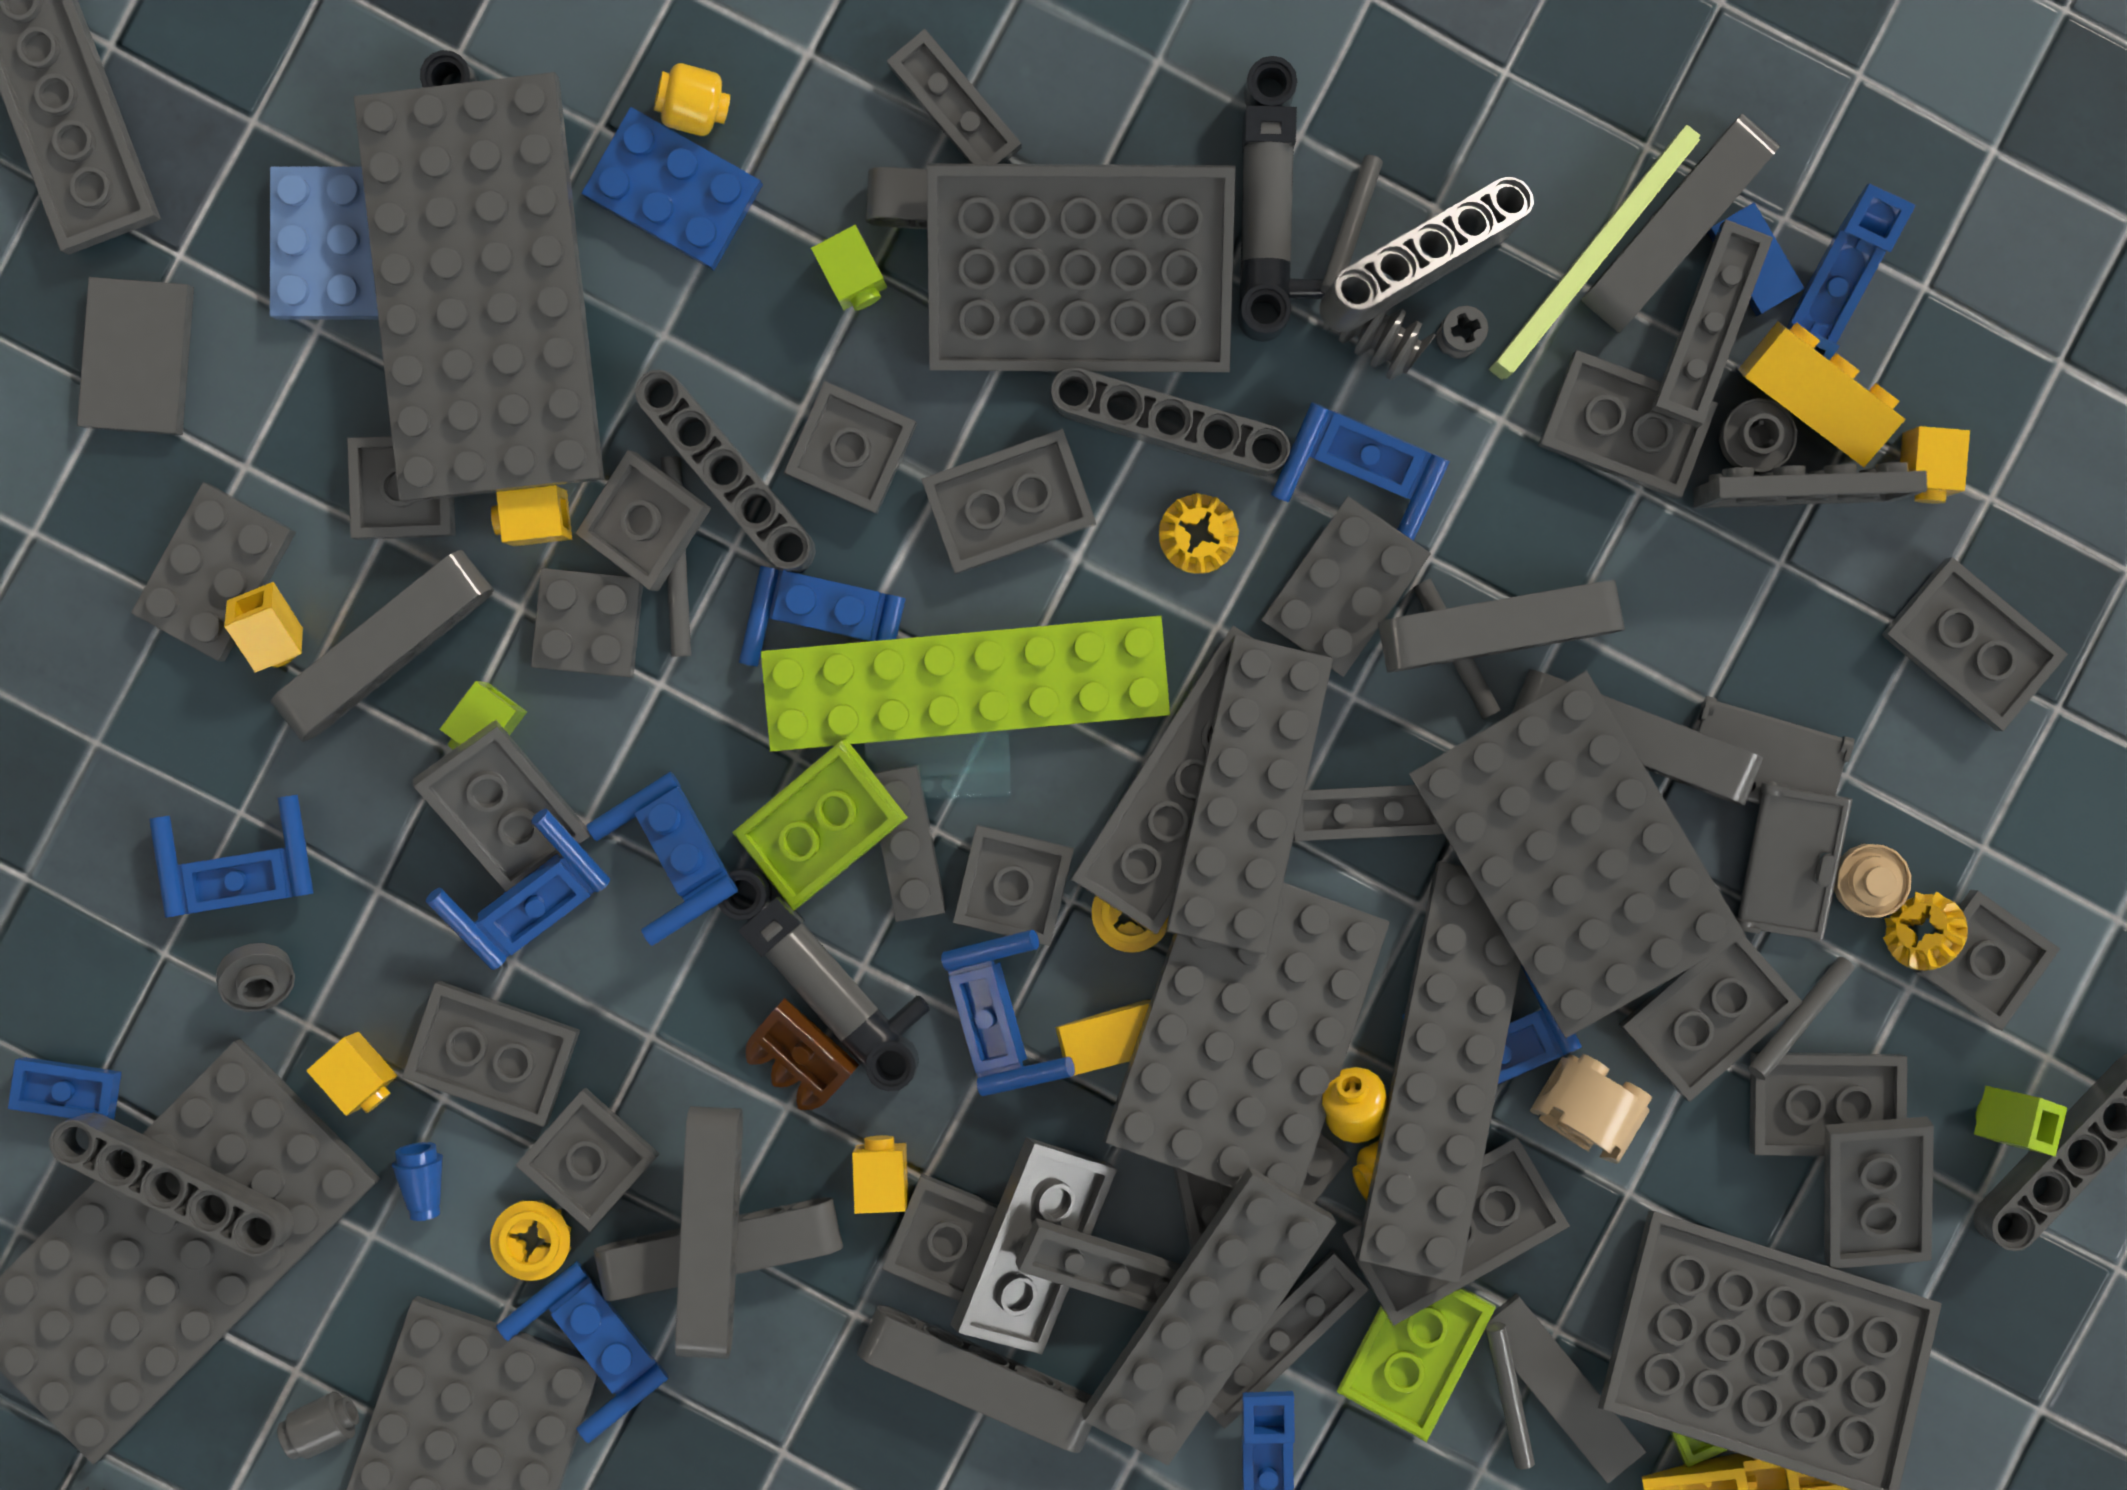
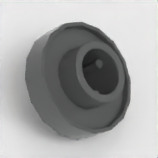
(1758, 435)
(255, 977)

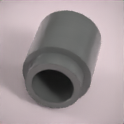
(318, 1426)

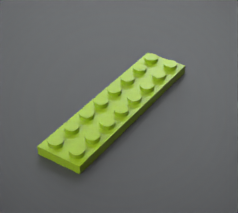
(965, 683)

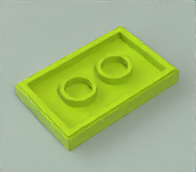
(819, 824)
(1415, 1365)

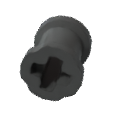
(1467, 318)

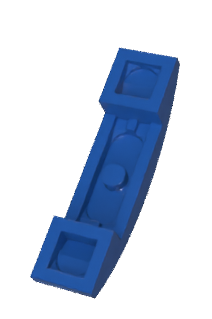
(1849, 265)
(1268, 1440)

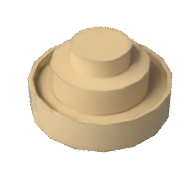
(1872, 880)

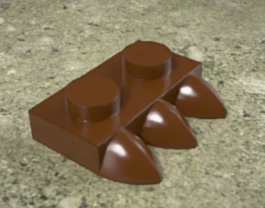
(801, 1055)

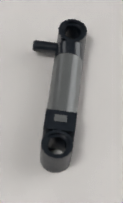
(1267, 201)
(824, 985)

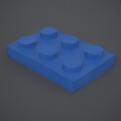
(672, 188)

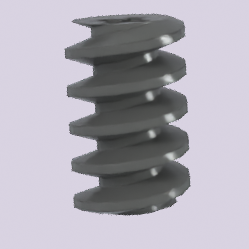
(1388, 340)

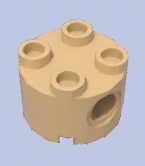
(1591, 1107)

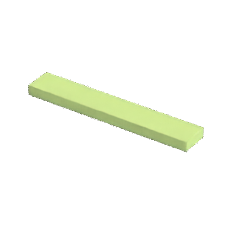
(1595, 253)

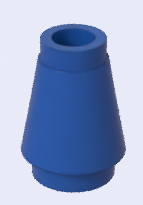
(419, 1178)

